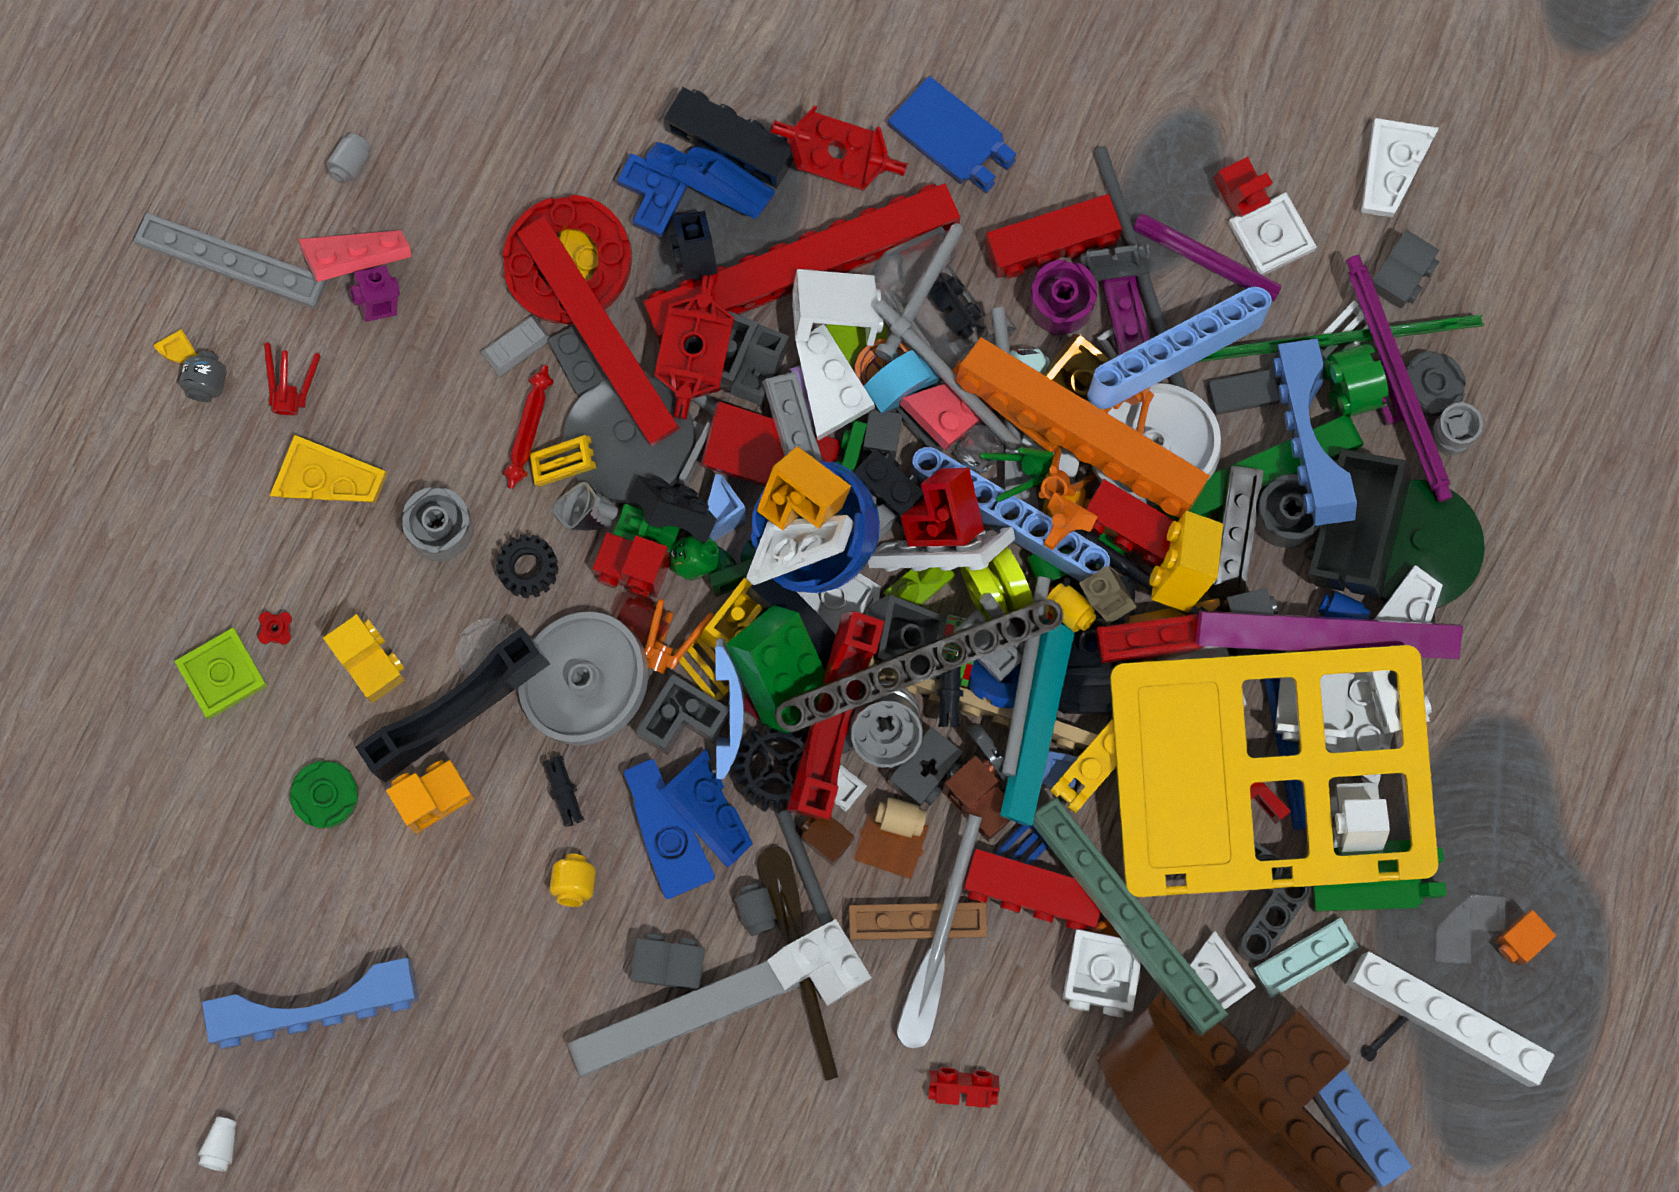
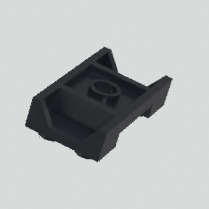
(1086, 677)

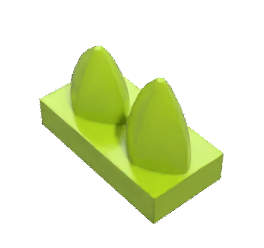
(921, 585)

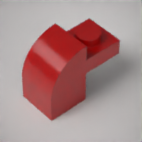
(1242, 187)

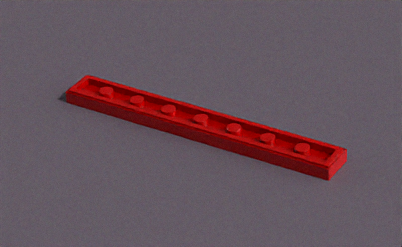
(598, 331)

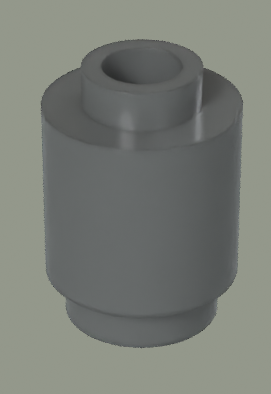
(756, 909)

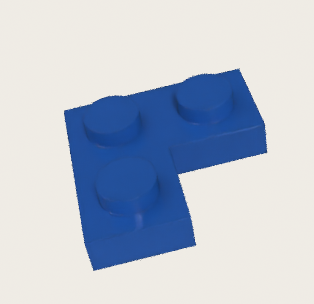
(660, 193)

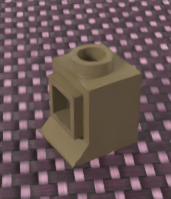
(1108, 594)

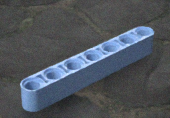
(1178, 347)
(1028, 520)

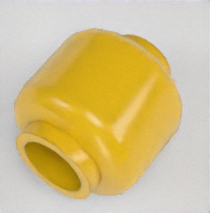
(572, 880)

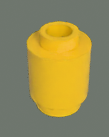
(1076, 608)

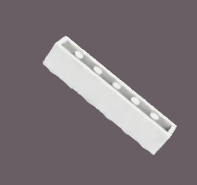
(1450, 1019)

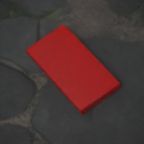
(749, 445)

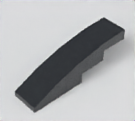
(772, 593)

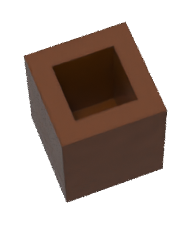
(827, 838)

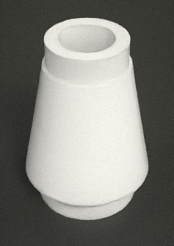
(219, 1145)

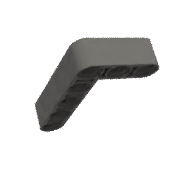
(1276, 900)

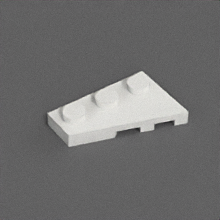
(831, 384)
(797, 546)
(1221, 972)

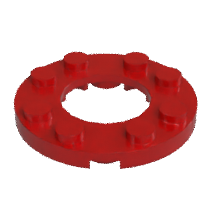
(563, 214)

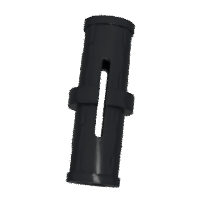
(950, 697)
(563, 791)

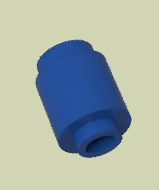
(1342, 606)

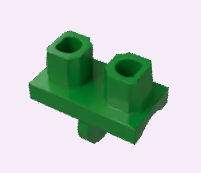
(633, 524)

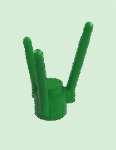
(1034, 464)

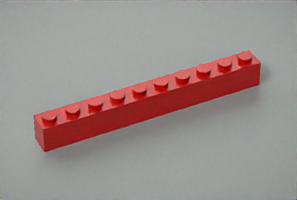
(836, 249)

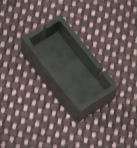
(1361, 549)

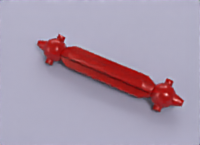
(528, 426)

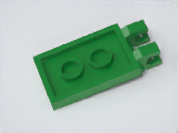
(1381, 894)

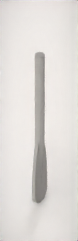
(1012, 469)
(924, 994)

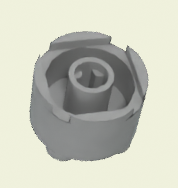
(439, 505)

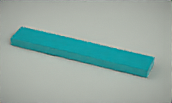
(1044, 698)

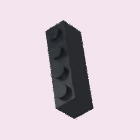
(726, 133)

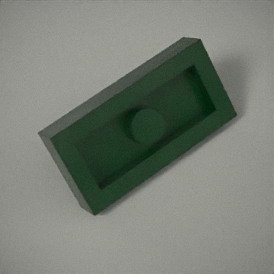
(728, 572)

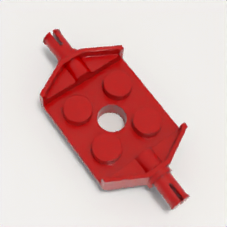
(862, 149)
(697, 373)

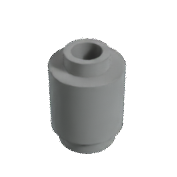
(348, 158)

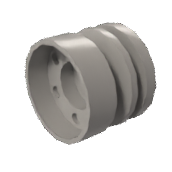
(889, 740)

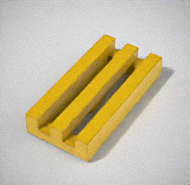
(584, 455)
(724, 691)

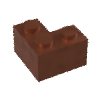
(976, 793)

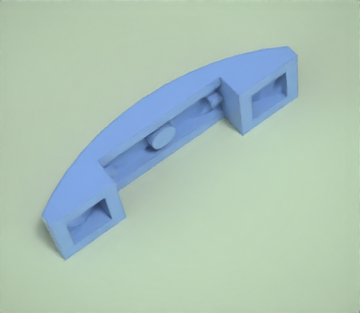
(728, 746)

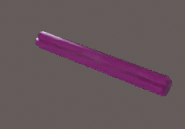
(1204, 255)

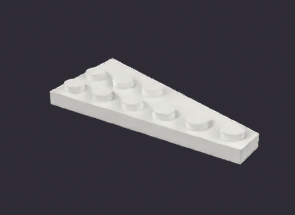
(1413, 602)

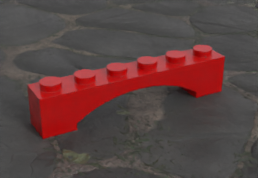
(820, 762)

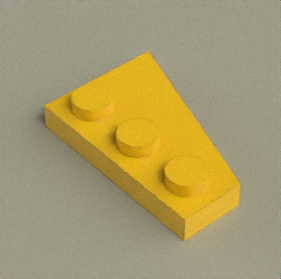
(324, 474)

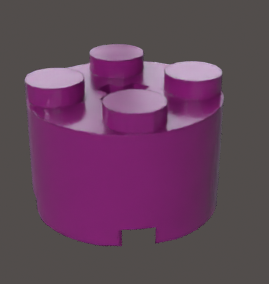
(1065, 279)

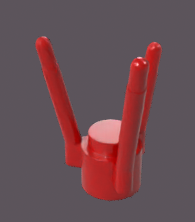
(285, 398)

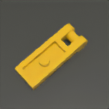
(1089, 768)

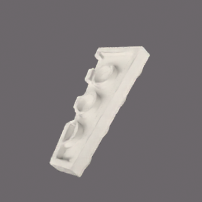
(974, 554)

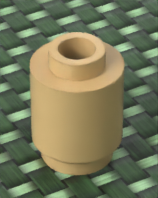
(900, 817)

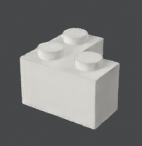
(1359, 819)
(826, 959)

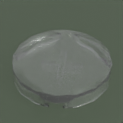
(478, 641)

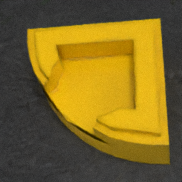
(175, 347)

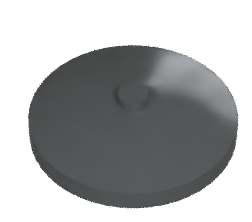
(620, 445)

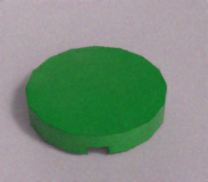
(324, 794)

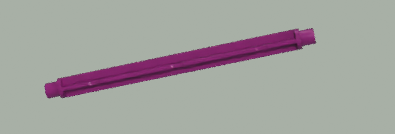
(1399, 378)

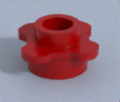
(281, 635)

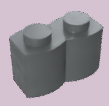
(1404, 268)
(667, 963)

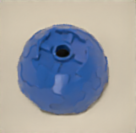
(861, 544)

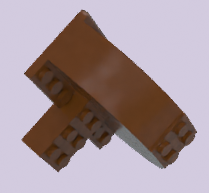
(1232, 1113)

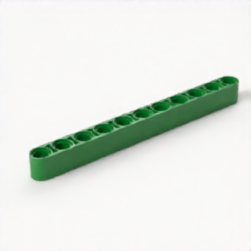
(1274, 461)

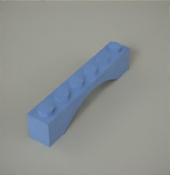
(1328, 486)
(238, 1018)

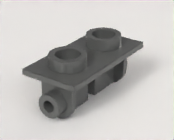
(1118, 262)

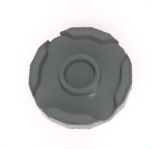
(1436, 381)
(987, 748)

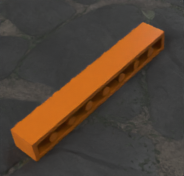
(1081, 428)

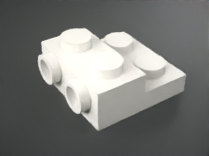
(1101, 974)

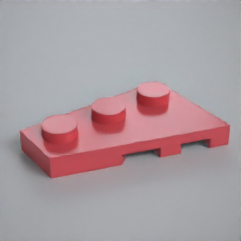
(351, 253)
(941, 413)

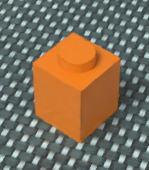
(1524, 938)

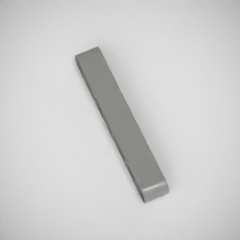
(675, 1018)

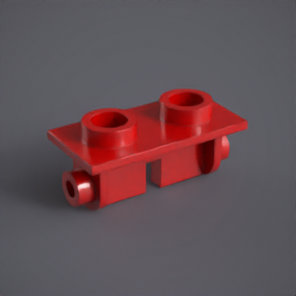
(948, 1083)

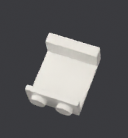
(835, 300)
(1334, 701)

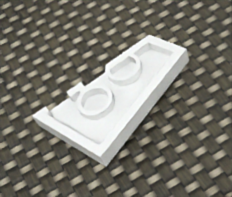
(1392, 162)

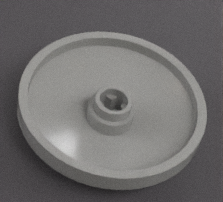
(591, 681)

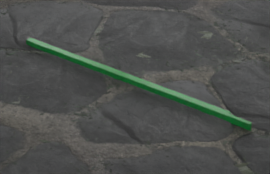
(1348, 337)

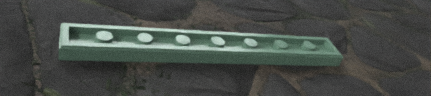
(1128, 917)

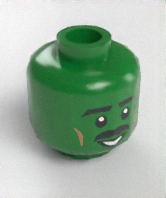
(693, 558)

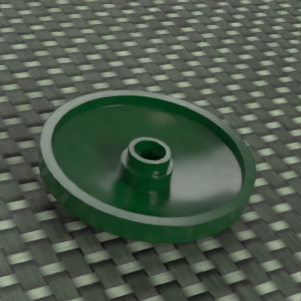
(1438, 539)

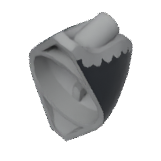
(584, 508)

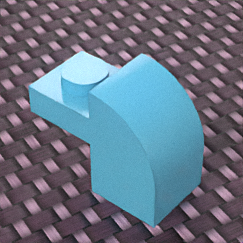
(900, 379)

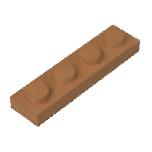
(914, 921)

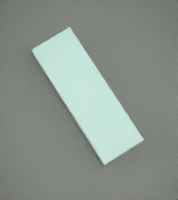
(1305, 958)

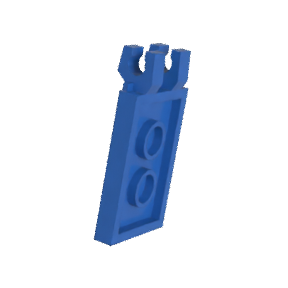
(951, 134)

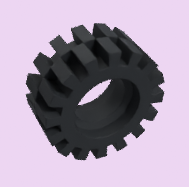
(513, 552)

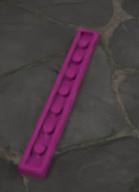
(1324, 633)

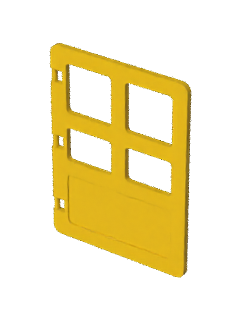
(1191, 777)

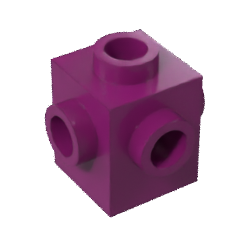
(375, 293)

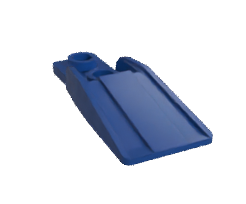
(714, 177)
(667, 835)

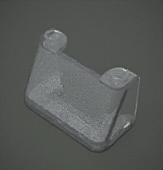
(898, 277)

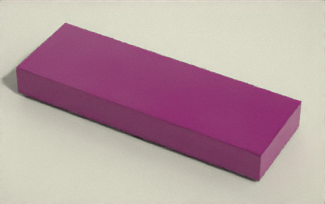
(1125, 313)

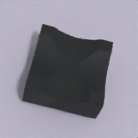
(672, 506)

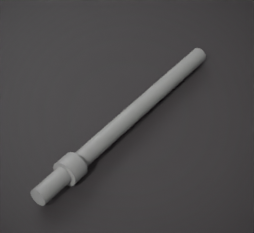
(902, 328)
(1024, 685)

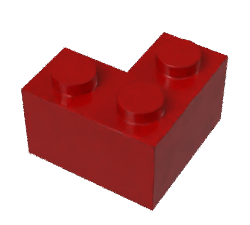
(947, 514)
(632, 564)

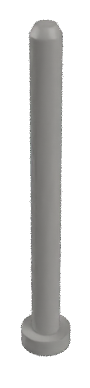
(888, 350)

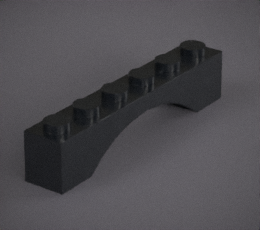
(407, 740)

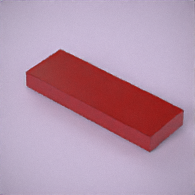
(1148, 638)

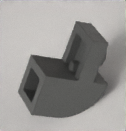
(762, 361)

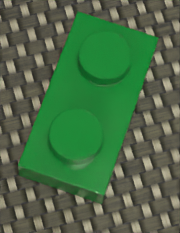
(853, 444)

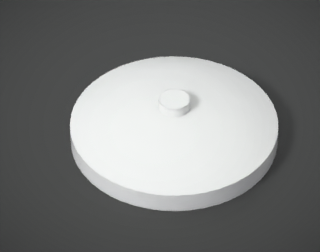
(1179, 424)

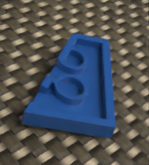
(704, 807)

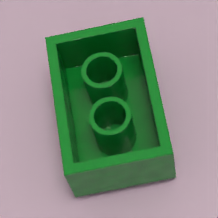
(776, 662)

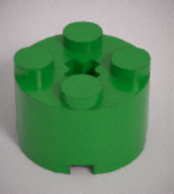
(1355, 381)

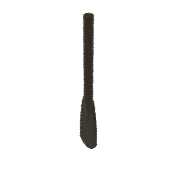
(779, 877)

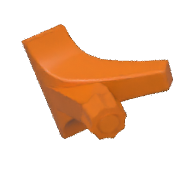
(1067, 518)

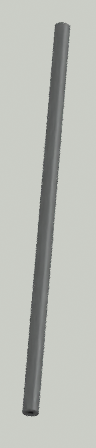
(1130, 239)

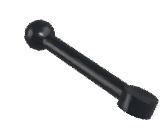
(1370, 1053)

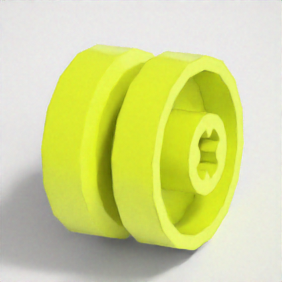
(1001, 579)

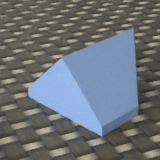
(725, 507)

